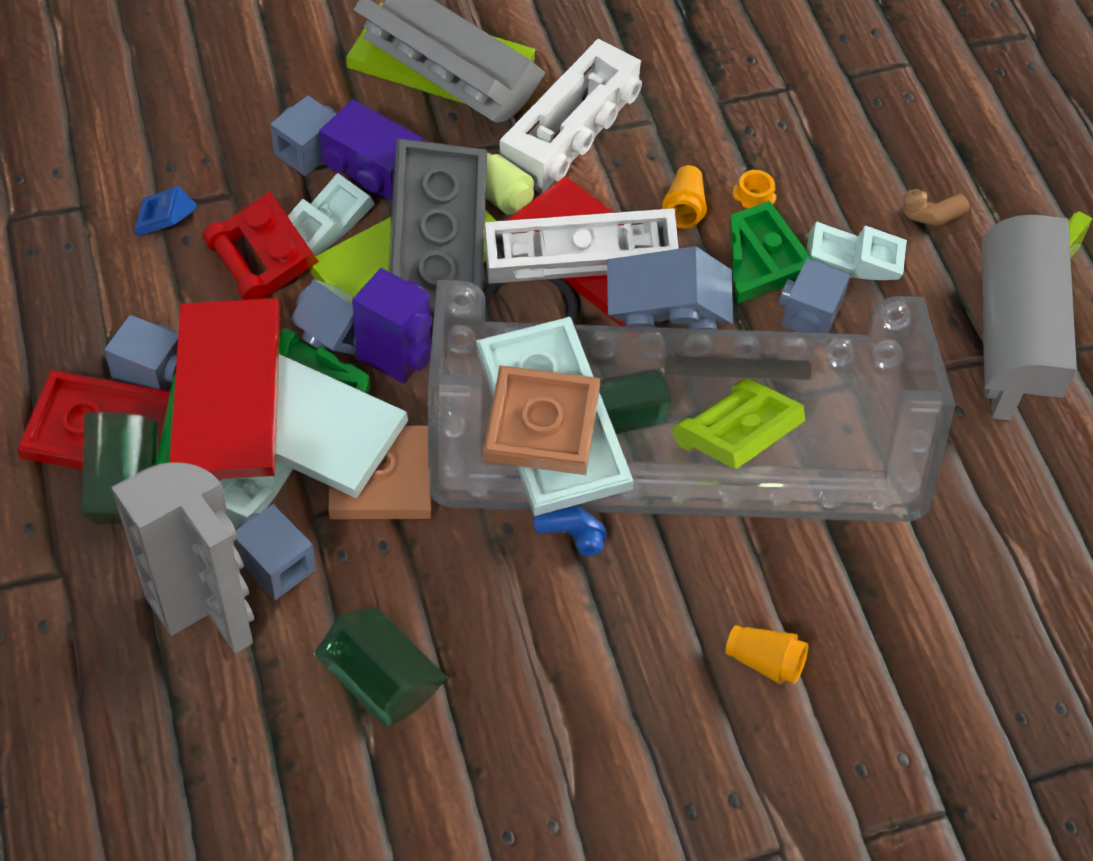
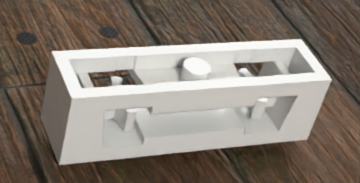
(609, 87)
(573, 243)

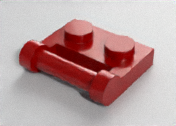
(273, 240)

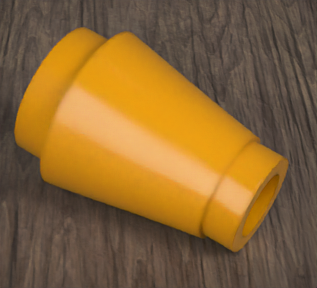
(686, 197)
(769, 652)

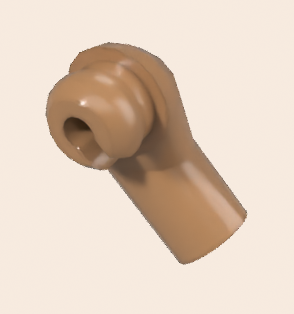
(930, 213)

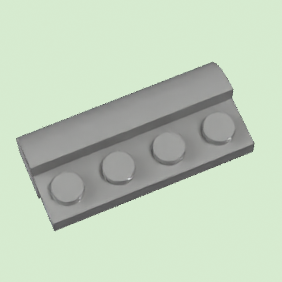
(452, 54)
(1027, 311)
(185, 549)

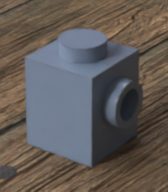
(297, 134)
(814, 298)
(326, 317)
(143, 354)
(274, 551)

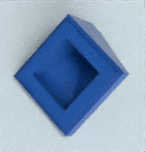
(163, 210)

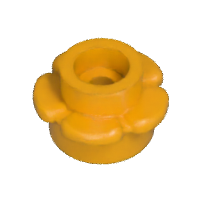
(754, 189)

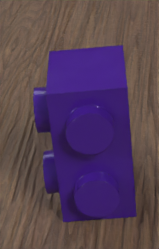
(363, 146)
(392, 325)

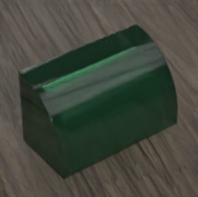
(636, 400)
(112, 452)
(379, 665)

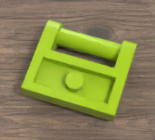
(740, 424)

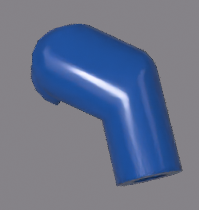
(578, 523)

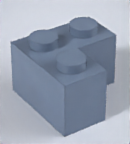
(671, 286)

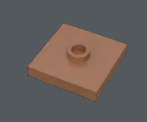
(542, 420)
(397, 485)

